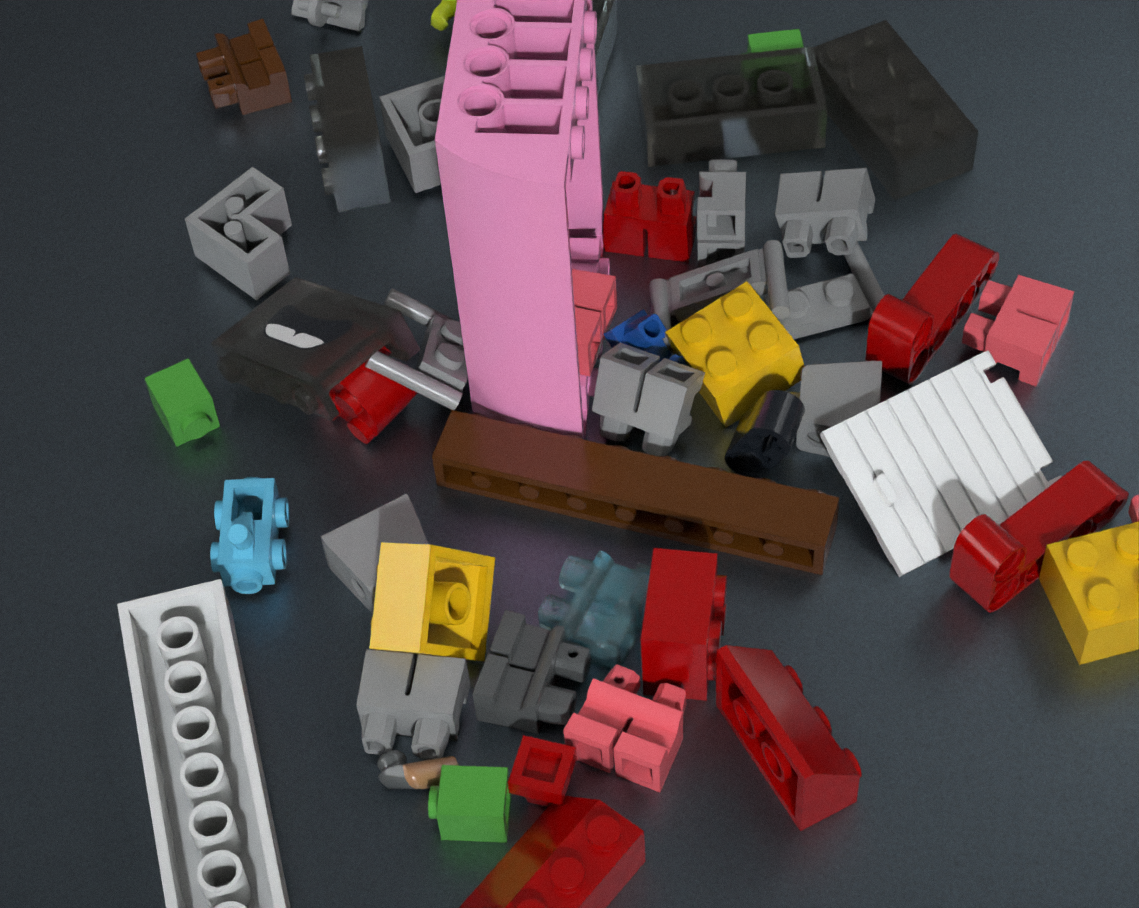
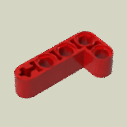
(913, 329)
(1004, 559)

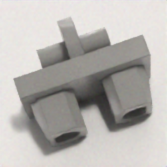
(340, 13)

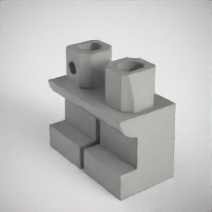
(824, 210)
(721, 212)
(646, 395)
(411, 701)

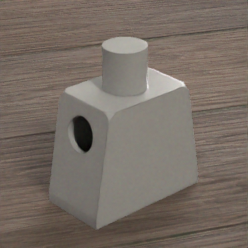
(833, 395)
(355, 547)

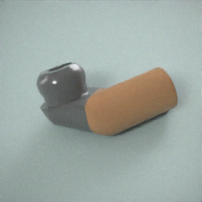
(416, 775)

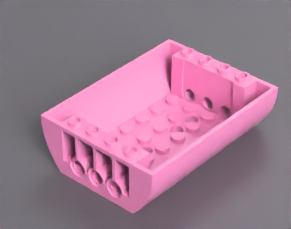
(523, 202)

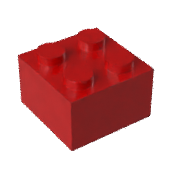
(682, 621)

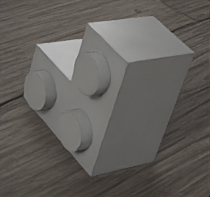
(241, 233)

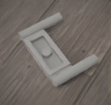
(697, 288)
(833, 301)
(441, 361)

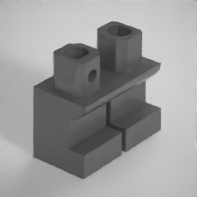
(522, 675)

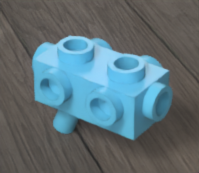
(249, 534)

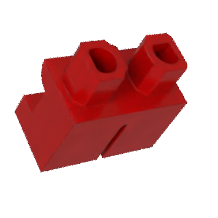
(651, 215)

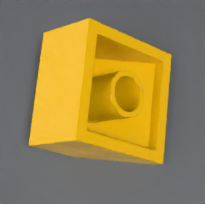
(432, 601)

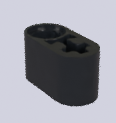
(765, 434)

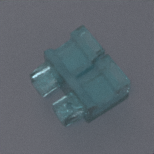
(605, 606)

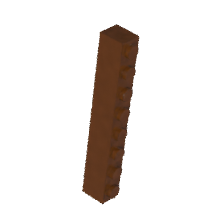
(637, 491)

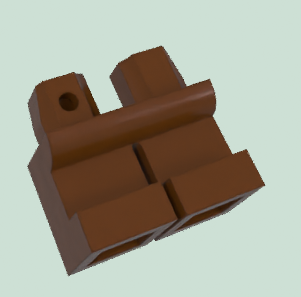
(249, 71)

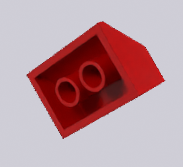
(785, 734)
(566, 859)

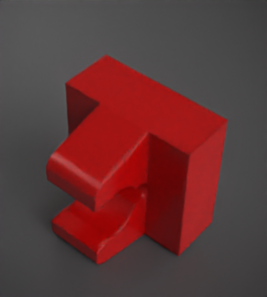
(542, 771)

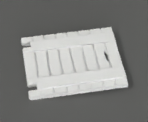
(939, 461)

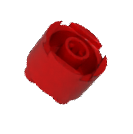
(369, 401)

